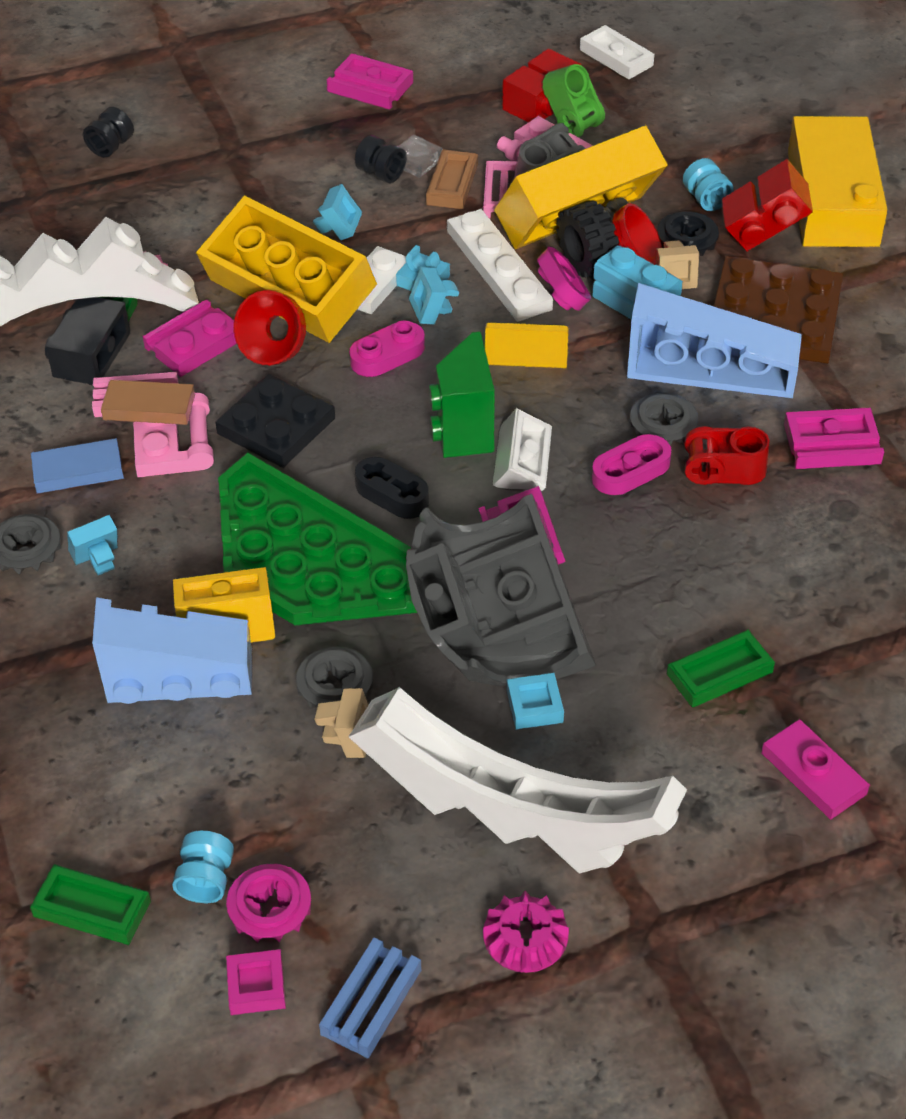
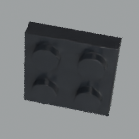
(275, 420)

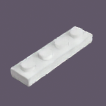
(499, 265)

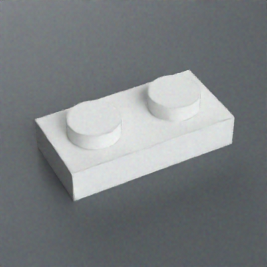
(617, 52)
(384, 267)

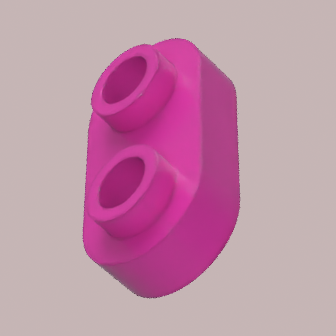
(562, 276)
(387, 348)
(631, 464)

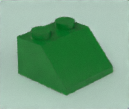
(463, 401)

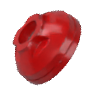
(636, 232)
(254, 322)

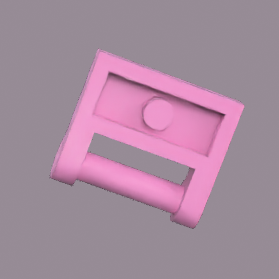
(158, 444)

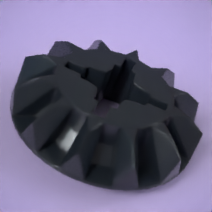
(698, 230)

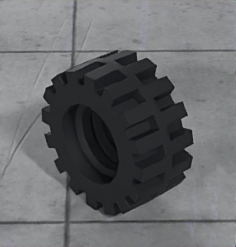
(585, 235)

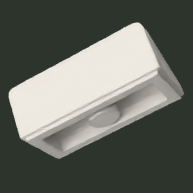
(522, 452)

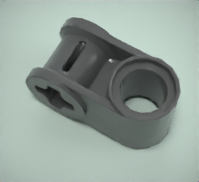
(546, 148)

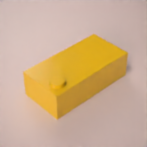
(600, 173)
(843, 181)
(270, 251)

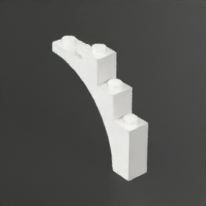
(104, 265)
(447, 770)

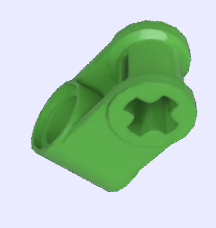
(572, 98)

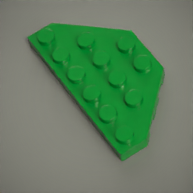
(316, 553)

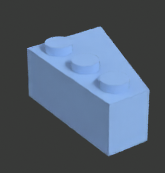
(170, 656)

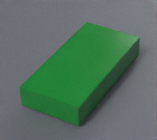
(720, 668)
(91, 904)

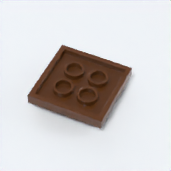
(784, 297)

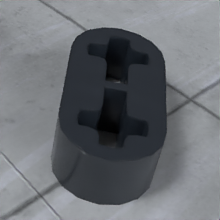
(393, 485)

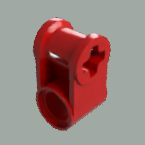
(730, 455)

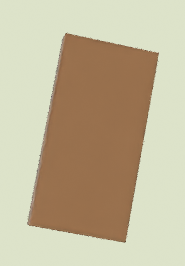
(452, 179)
(148, 402)

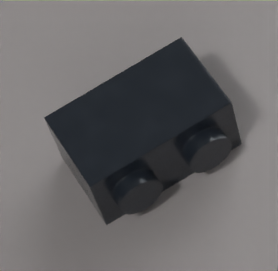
(87, 339)

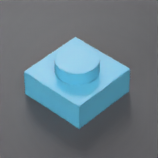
(535, 701)

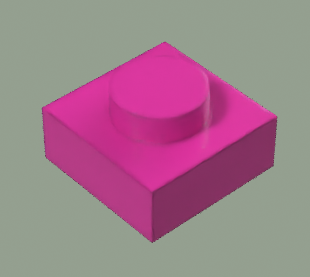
(255, 982)

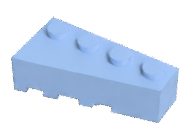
(709, 347)

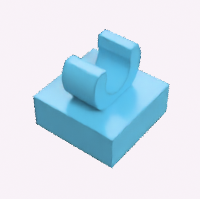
(338, 213)
(414, 260)
(429, 295)
(94, 543)

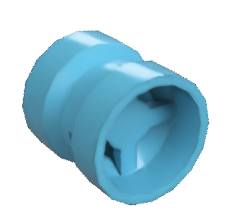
(707, 184)
(203, 867)

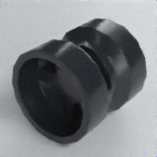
(108, 132)
(382, 159)

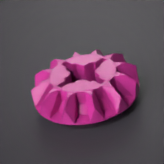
(256, 886)
(506, 944)

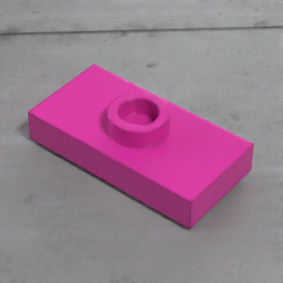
(815, 769)

